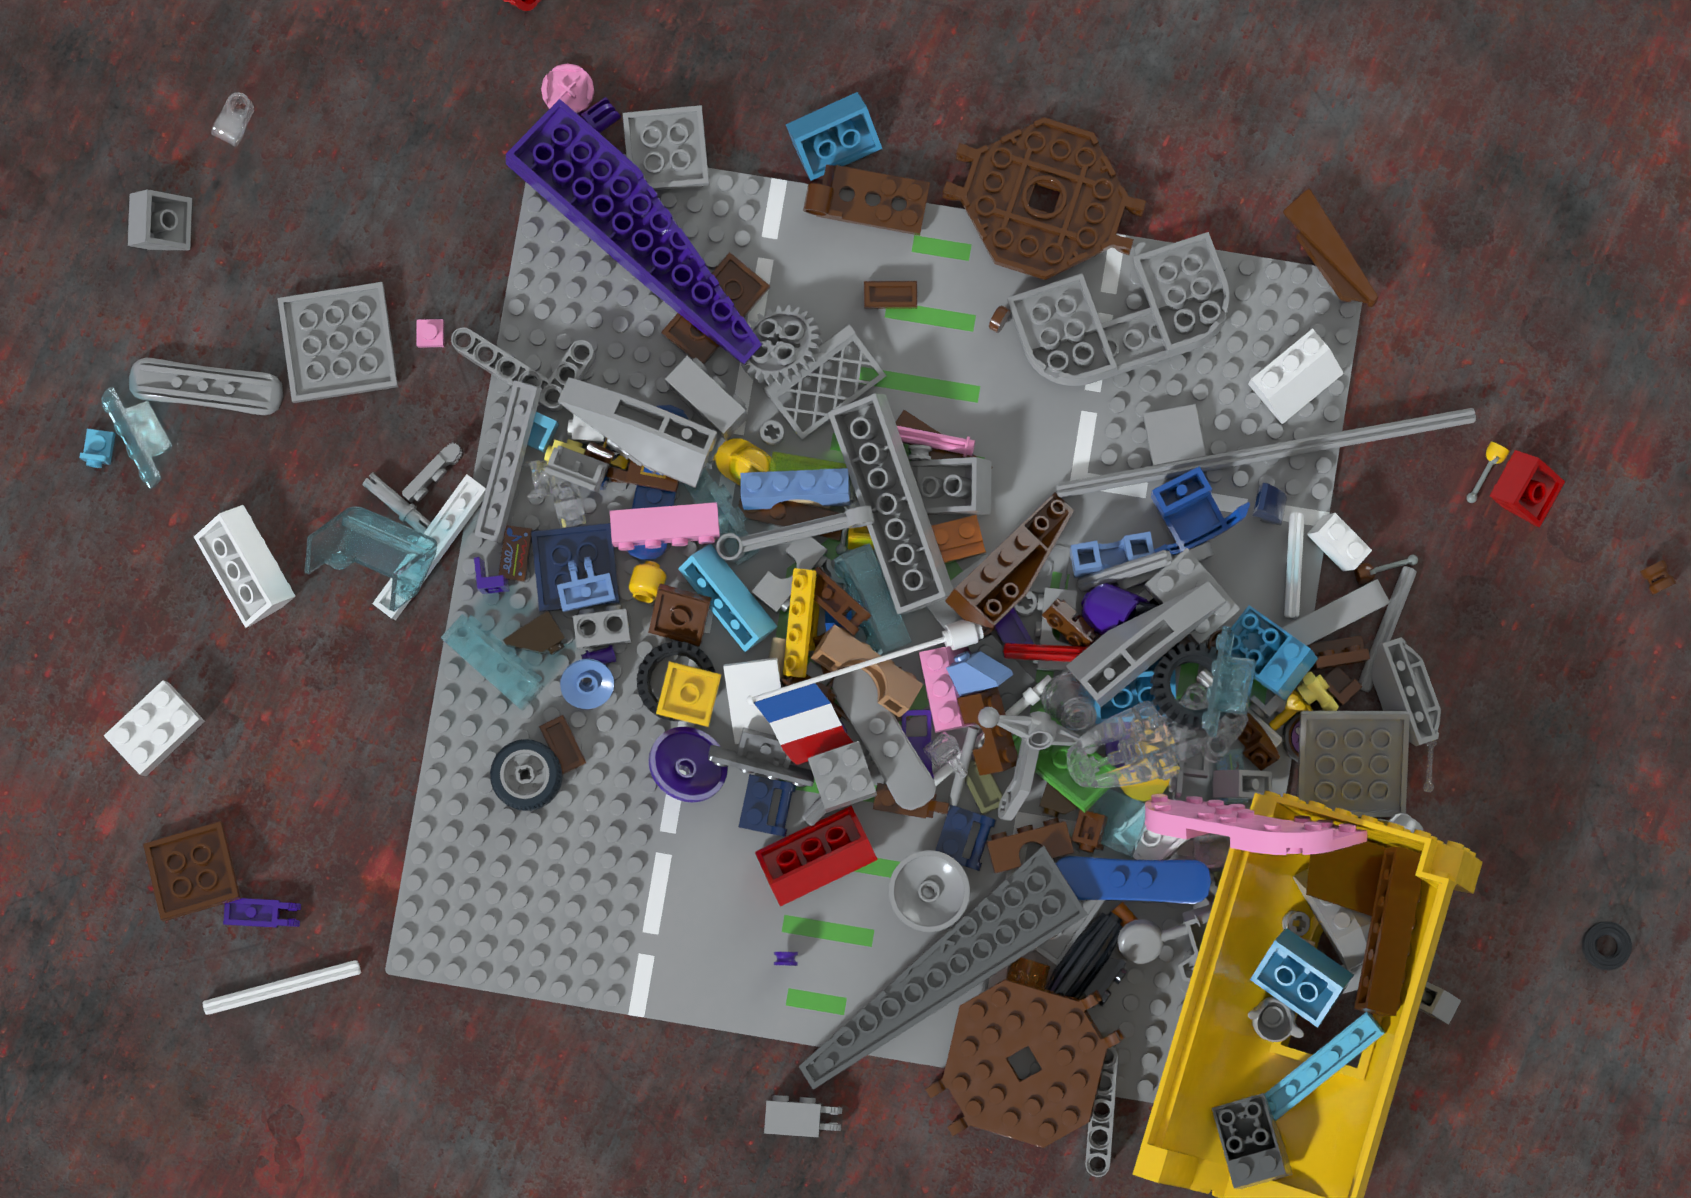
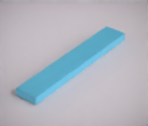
(1323, 1064)

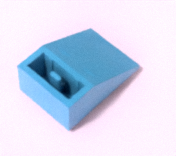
(1278, 655)

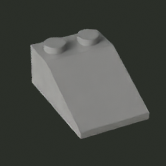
(954, 485)

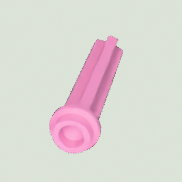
(937, 441)

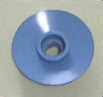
(587, 694)

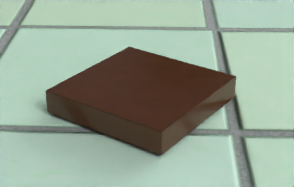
(679, 615)

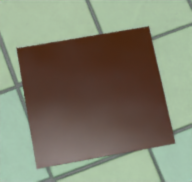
(1347, 876)

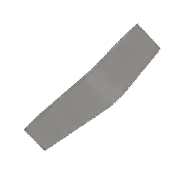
(523, 372)
(1103, 1122)

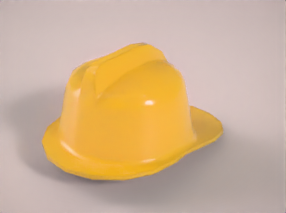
(739, 457)

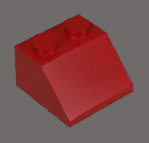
(1527, 488)

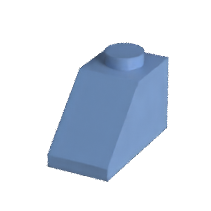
(976, 672)

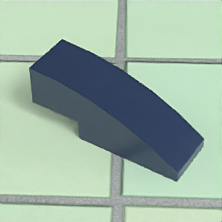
(1270, 504)

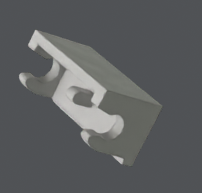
(576, 468)

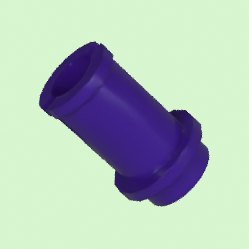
(604, 655)

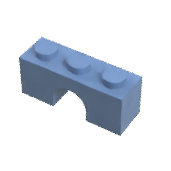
(1093, 557)

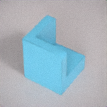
(542, 432)

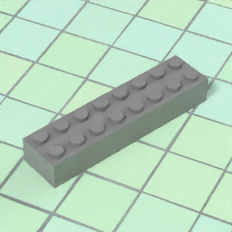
(887, 484)

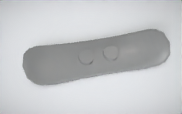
(205, 386)
(885, 740)

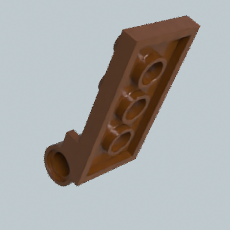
(826, 203)

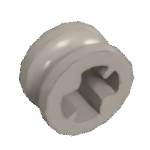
(767, 439)
(919, 452)
(1020, 609)
(1296, 915)

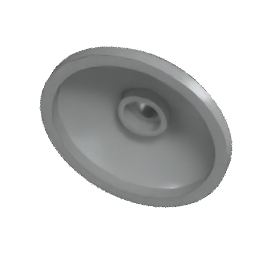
(949, 886)

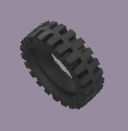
(657, 655)

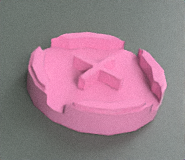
(570, 85)

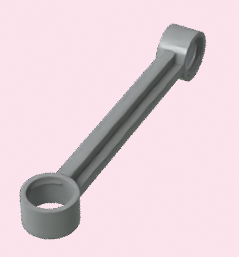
(851, 518)

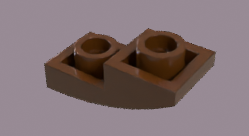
(1257, 744)

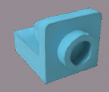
(98, 448)

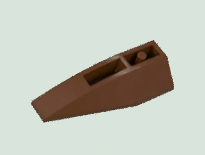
(1012, 567)

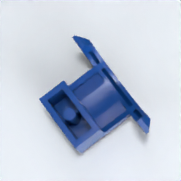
(1192, 511)

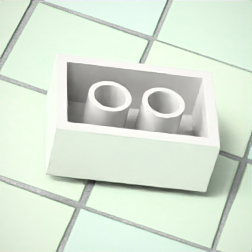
(154, 728)

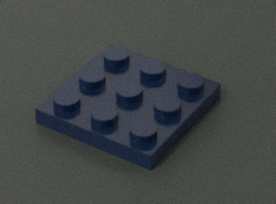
(557, 546)

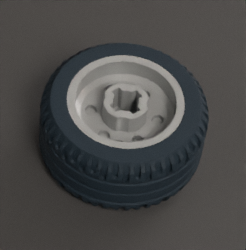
(508, 779)

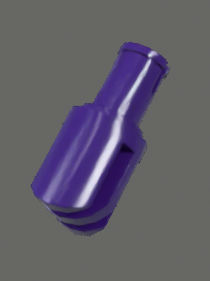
(601, 115)

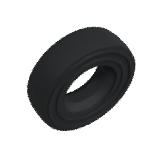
(1590, 951)

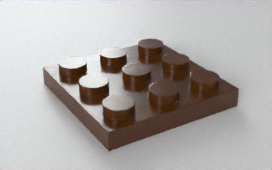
(191, 871)

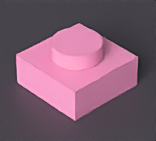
(430, 333)

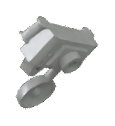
(1143, 939)

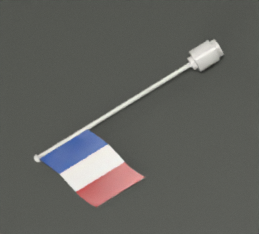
(805, 717)

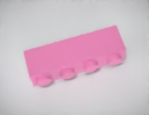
(665, 525)

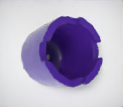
(1109, 607)

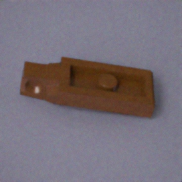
(885, 802)

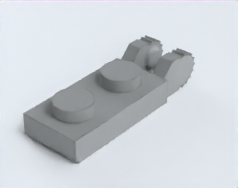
(432, 472)

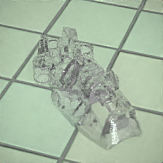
(1148, 744)

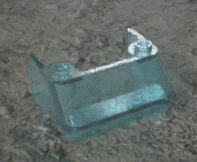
(376, 544)

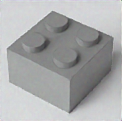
(842, 776)

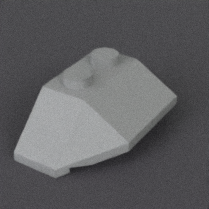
(1405, 686)
(1343, 927)

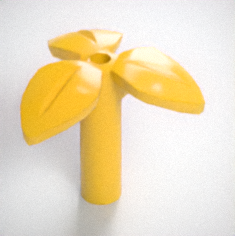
(1293, 705)

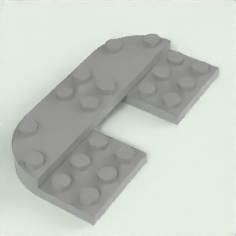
(1075, 349)

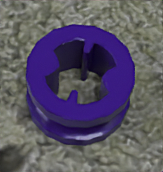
(786, 958)

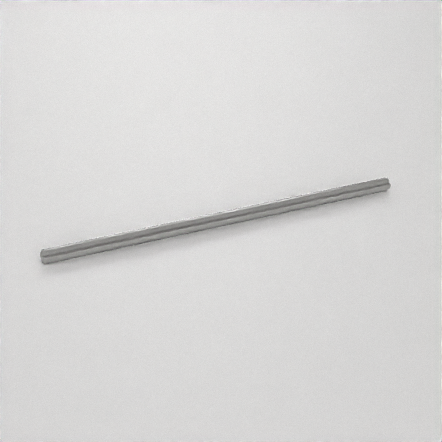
(1266, 452)

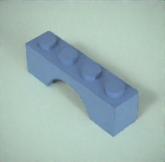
(822, 486)

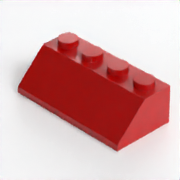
(816, 856)

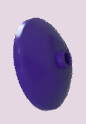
(688, 751)

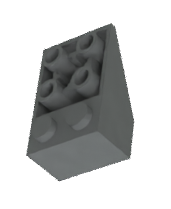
(1251, 1142)

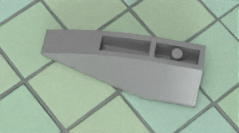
(642, 430)
(1140, 642)

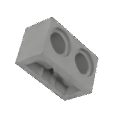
(602, 634)

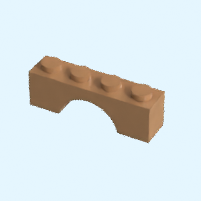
(894, 686)

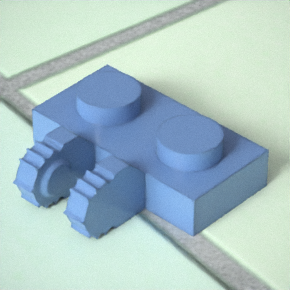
(585, 591)

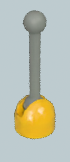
(1495, 454)

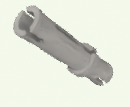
(406, 511)

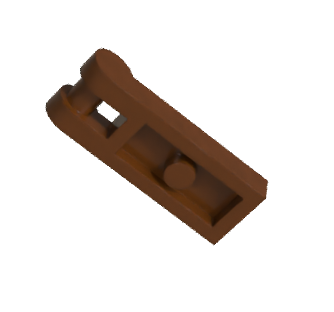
(838, 602)

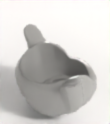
(1274, 1020)

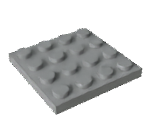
(337, 342)
(1354, 760)

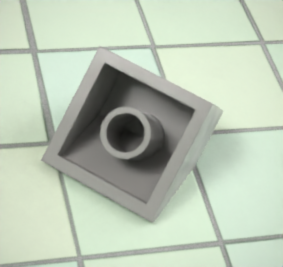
(159, 221)

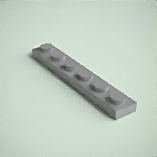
(508, 461)

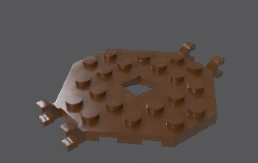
(1058, 159)
(1061, 1040)

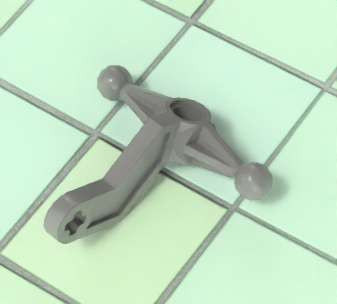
(1036, 733)

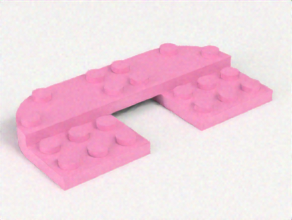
(1245, 829)

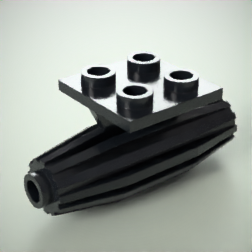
(1088, 961)

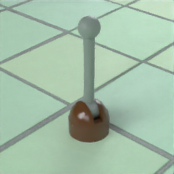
(1366, 572)

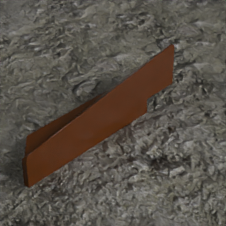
(1328, 250)

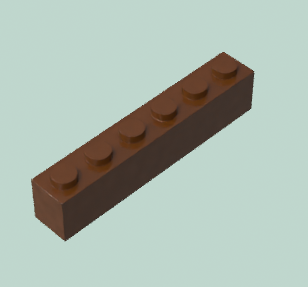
(1390, 933)

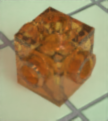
(1029, 972)

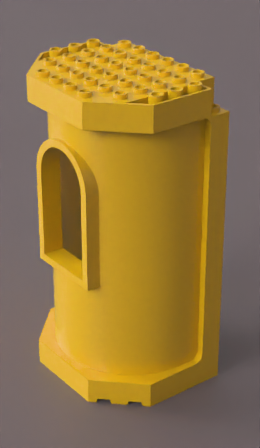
(1222, 1059)

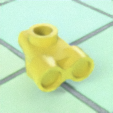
(1316, 689)

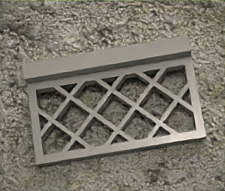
(828, 350)

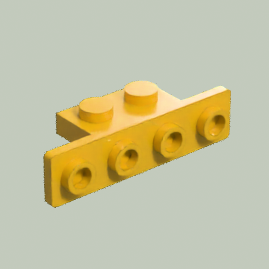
(801, 623)

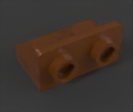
(1339, 652)

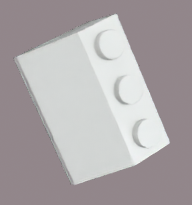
(1296, 376)

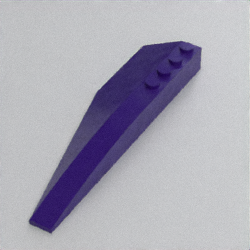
(624, 217)

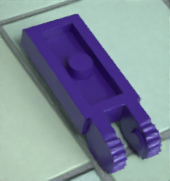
(258, 913)

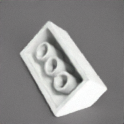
(244, 565)

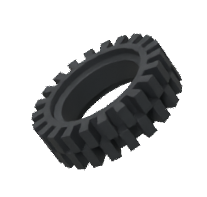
(1162, 689)

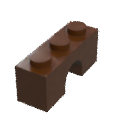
(998, 748)
(1005, 849)

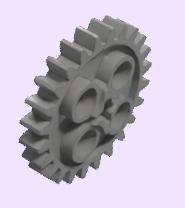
(787, 345)

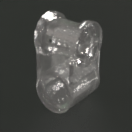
(232, 122)

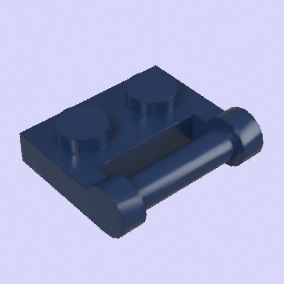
(758, 804)
(956, 832)

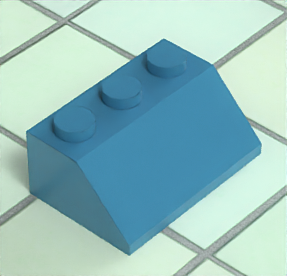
(834, 135)
(1301, 977)

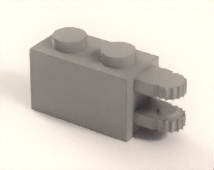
(797, 1118)

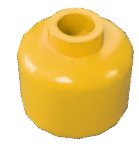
(646, 580)

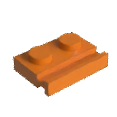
(959, 538)

